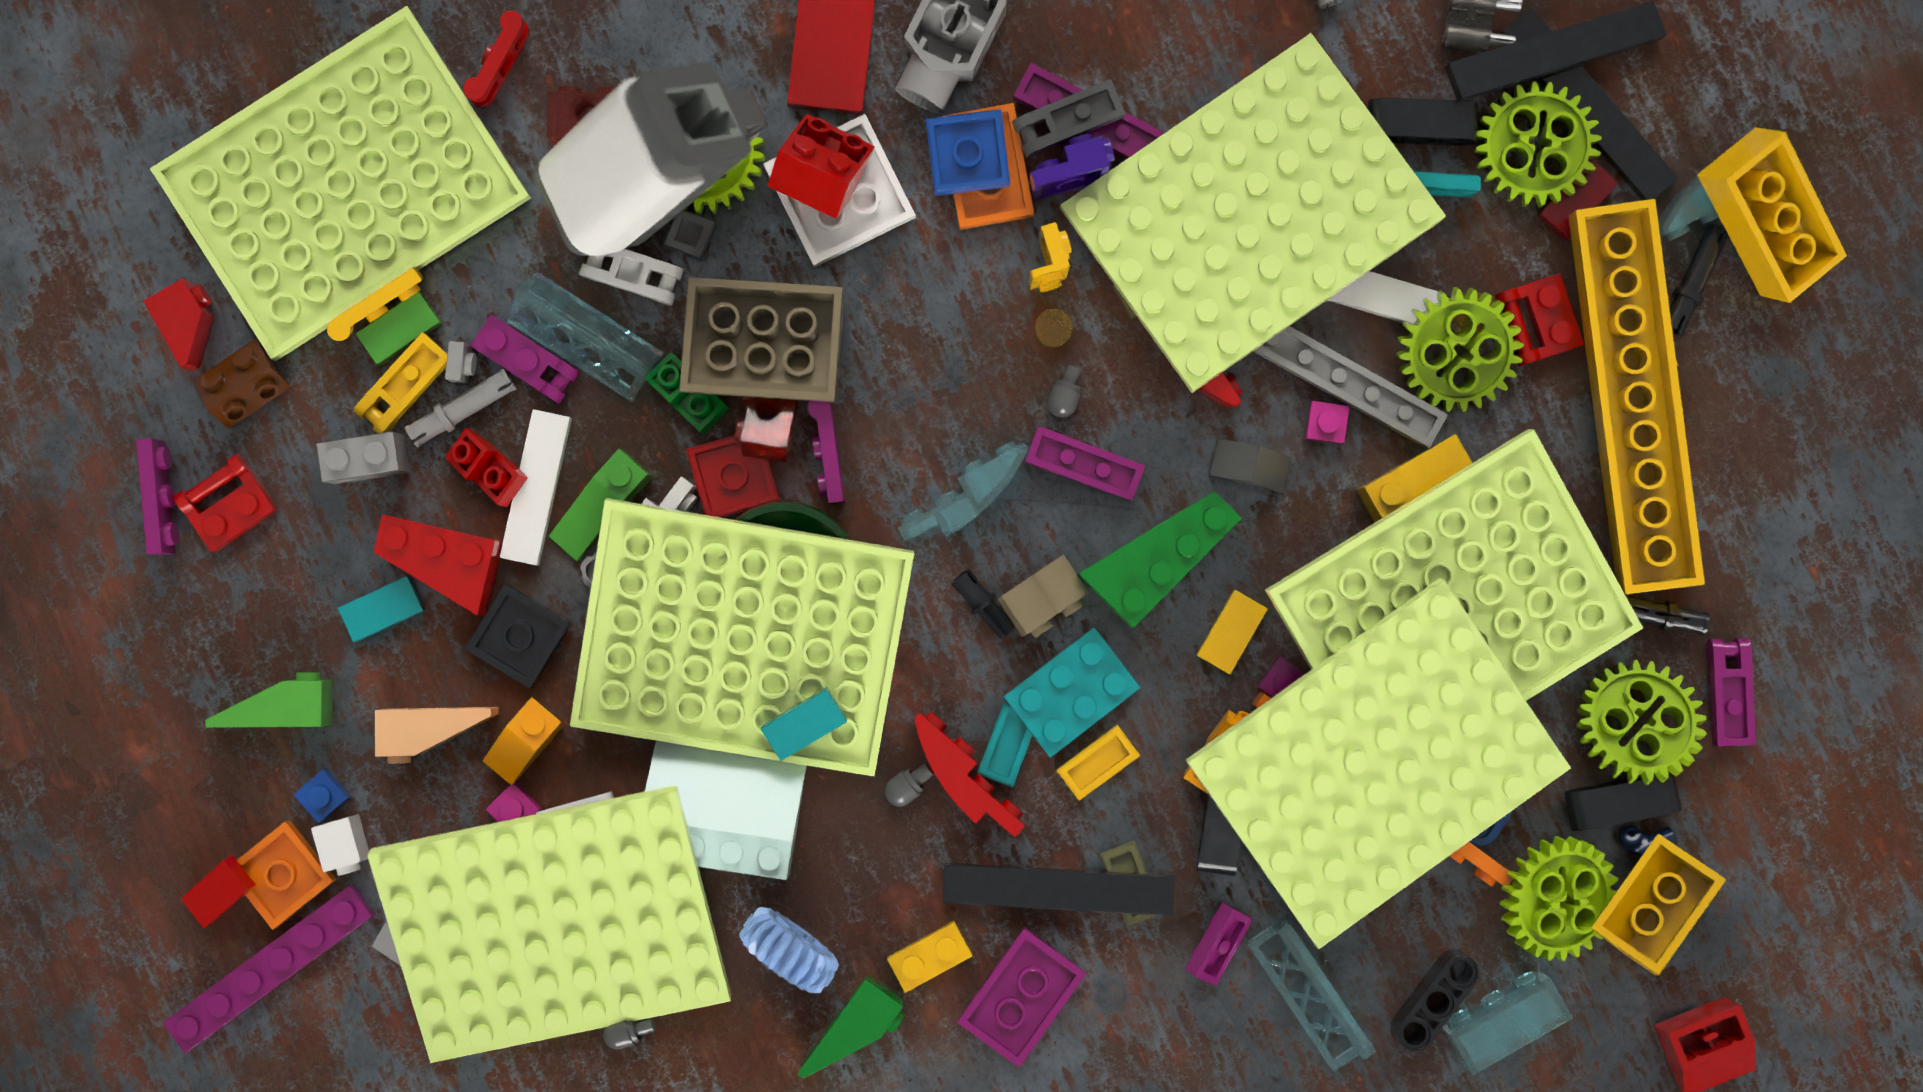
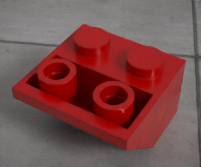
(820, 165)
(1708, 1045)

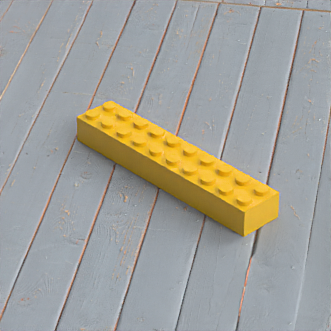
(1636, 397)

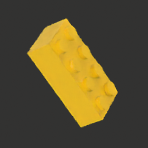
(1772, 214)

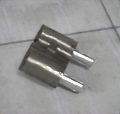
(1470, 24)

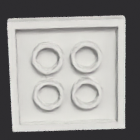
(872, 210)

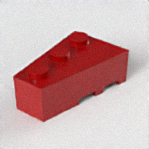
(444, 559)

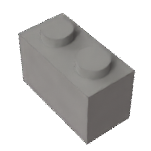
(363, 458)

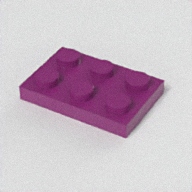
(1021, 997)

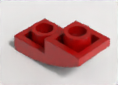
(1223, 391)
(486, 466)

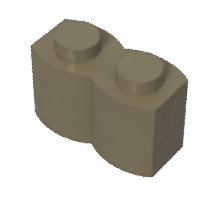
(1044, 596)

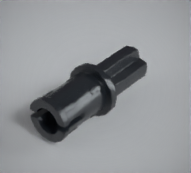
(982, 603)

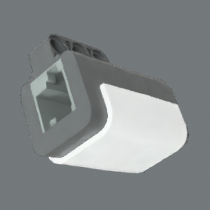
(645, 156)

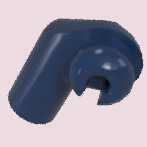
(1638, 841)

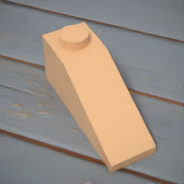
(417, 730)

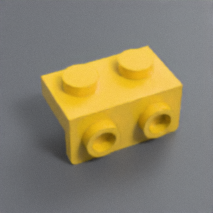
(1055, 250)

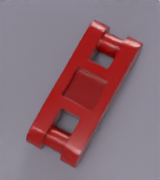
(498, 60)

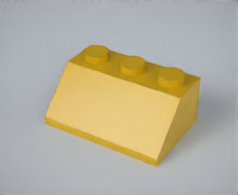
(1658, 904)

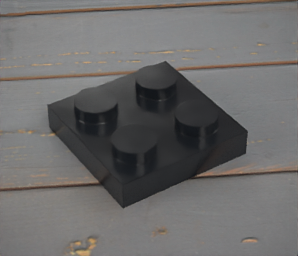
(518, 636)

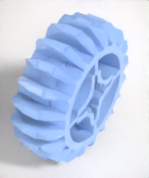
(789, 950)

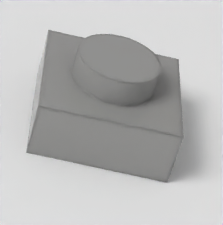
(460, 363)

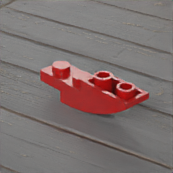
(952, 763)

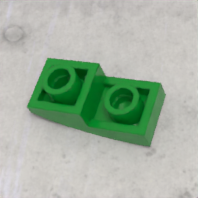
(699, 409)

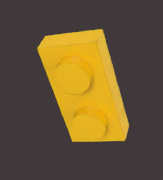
(929, 956)

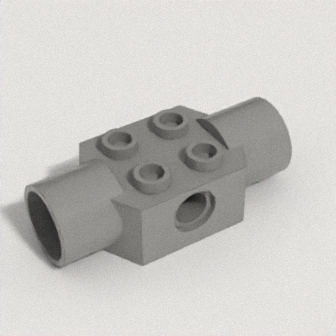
(947, 47)

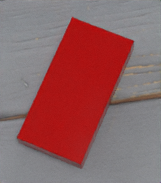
(218, 891)

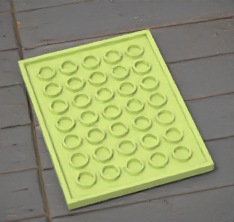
(340, 182)
(1252, 212)
(1506, 549)
(730, 622)
(1378, 763)
(551, 924)

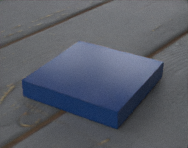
(967, 152)

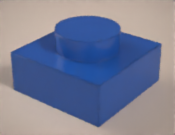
(322, 795)

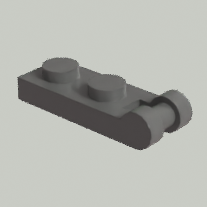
(1070, 117)

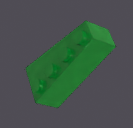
(1152, 564)

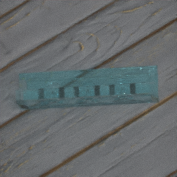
(585, 329)
(1326, 994)

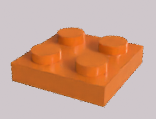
(284, 874)

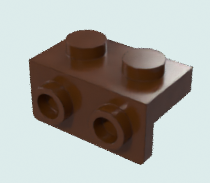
(240, 384)

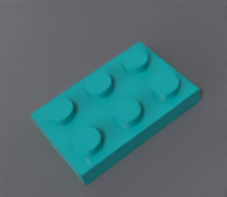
(1071, 692)

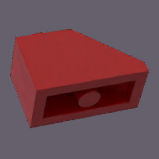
(183, 320)

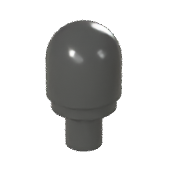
(1065, 394)
(907, 785)
(627, 1033)

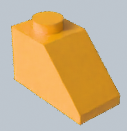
(522, 741)

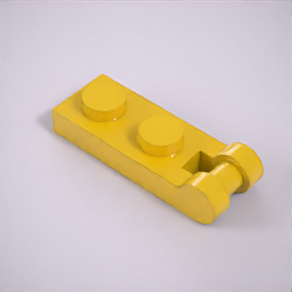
(374, 305)
(403, 383)

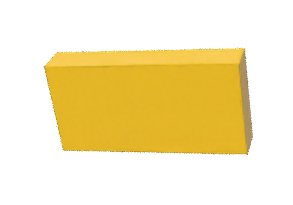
(1231, 632)
(1098, 762)

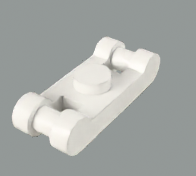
(632, 273)

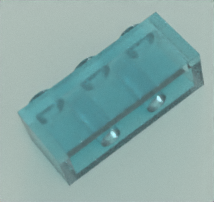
(1506, 1021)

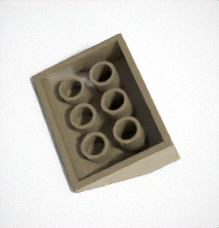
(762, 339)

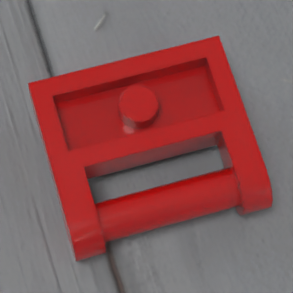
(1550, 316)
(233, 513)

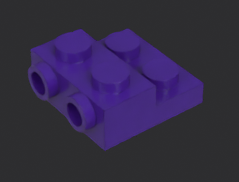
(1080, 165)

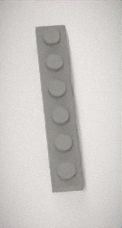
(1354, 385)

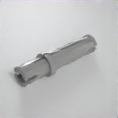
(448, 415)

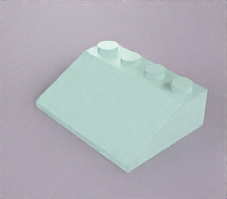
(735, 806)

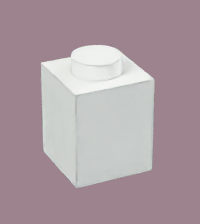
(341, 845)

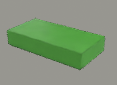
(398, 328)

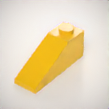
(1413, 477)

